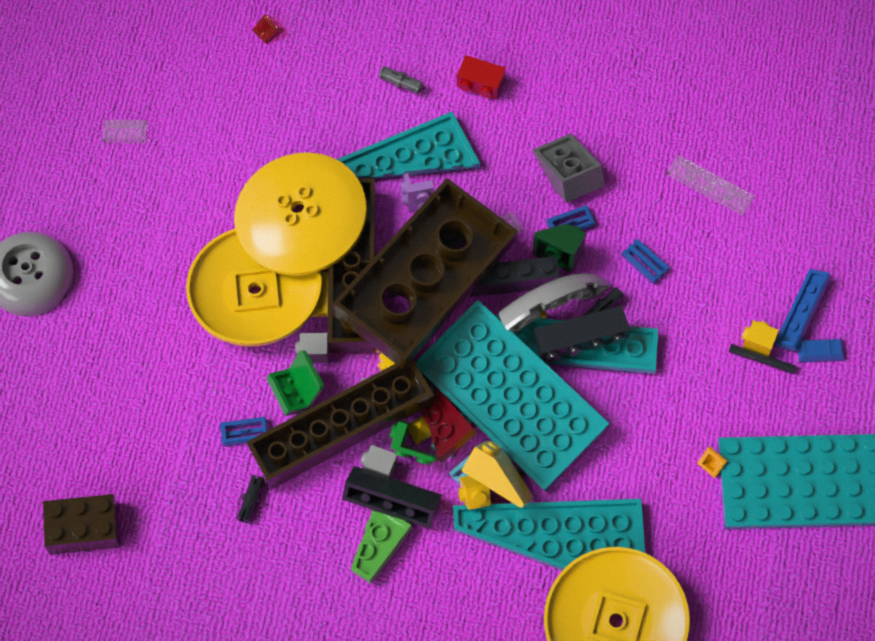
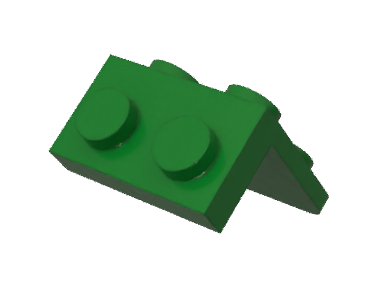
(296, 386)
(399, 434)

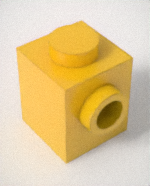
(759, 337)
(473, 493)

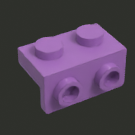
(415, 194)

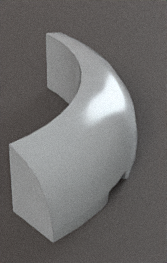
(549, 296)

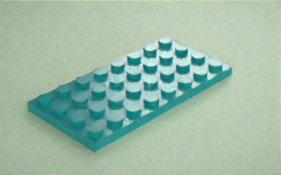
(511, 395)
(798, 481)

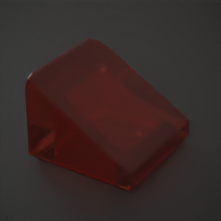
(267, 28)

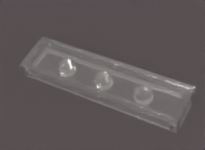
(710, 185)

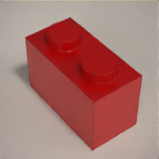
(481, 77)

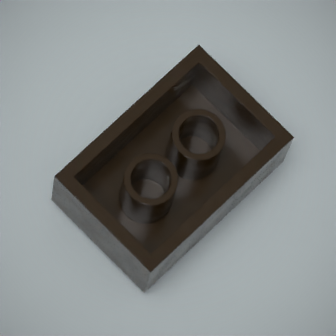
(81, 524)

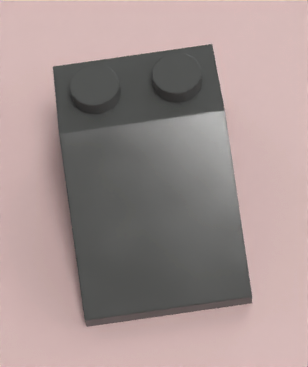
(569, 167)

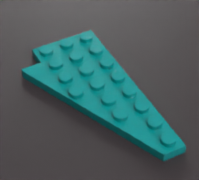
(555, 530)

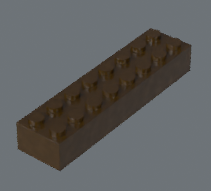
(341, 274)
(340, 422)

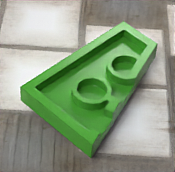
(380, 542)

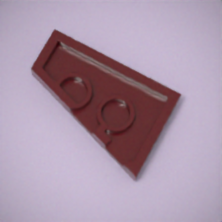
(446, 426)

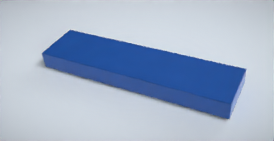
(803, 310)

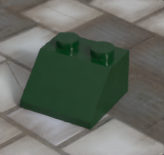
(561, 241)

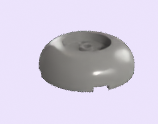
(33, 295)

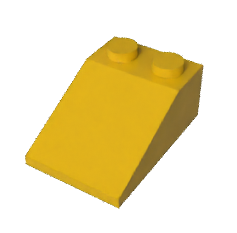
(496, 471)

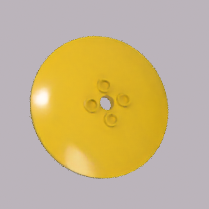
(303, 240)
(227, 310)
(621, 584)

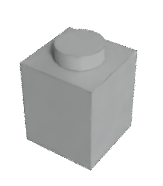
(315, 345)
(379, 461)

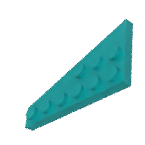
(419, 150)

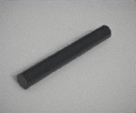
(761, 358)

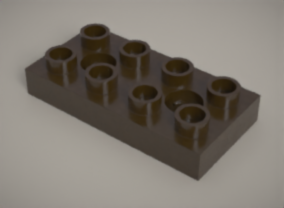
(424, 273)

